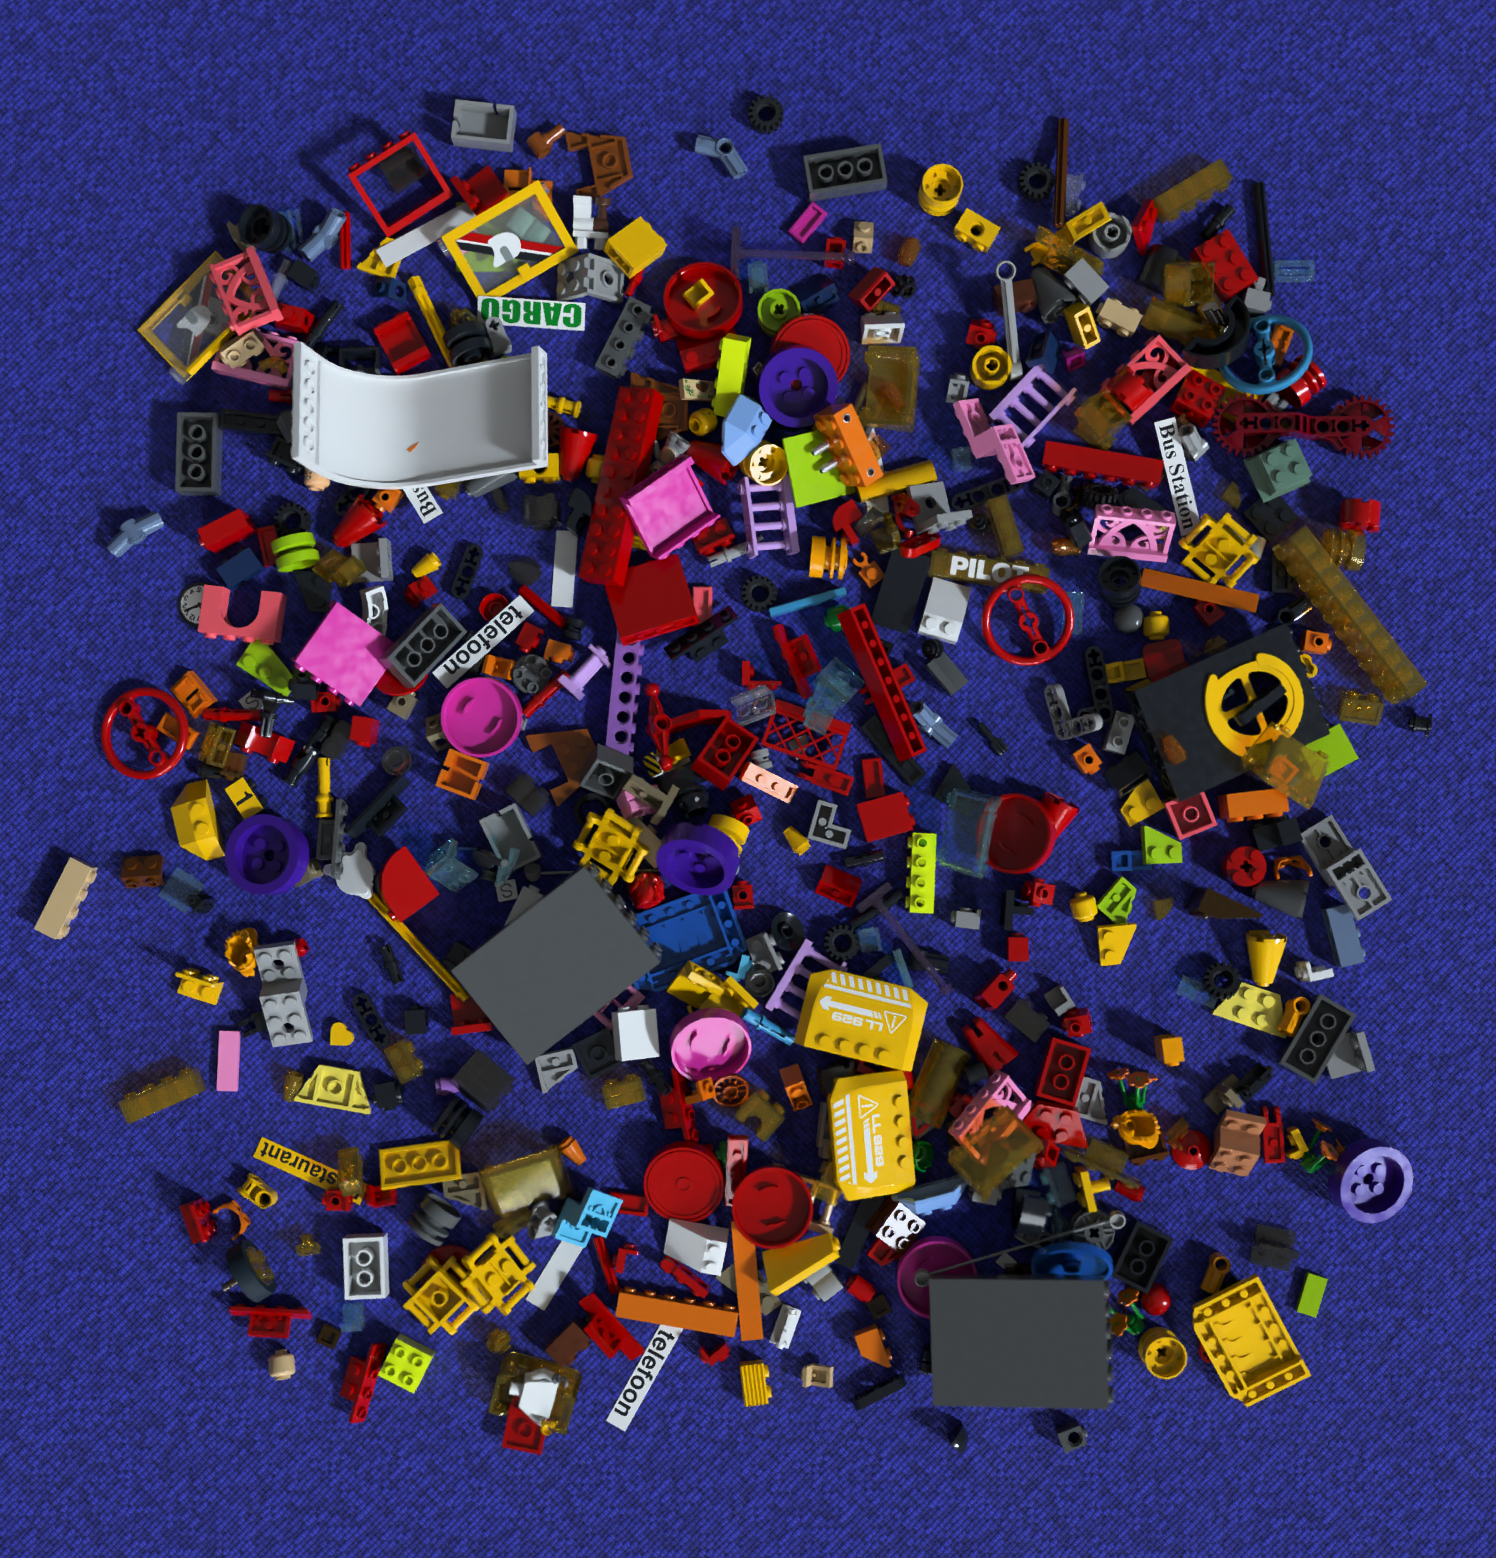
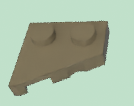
(467, 1190)

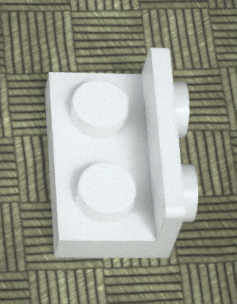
(1308, 974)

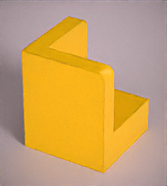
(698, 294)
(678, 751)

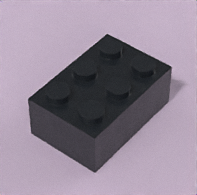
(1140, 1255)

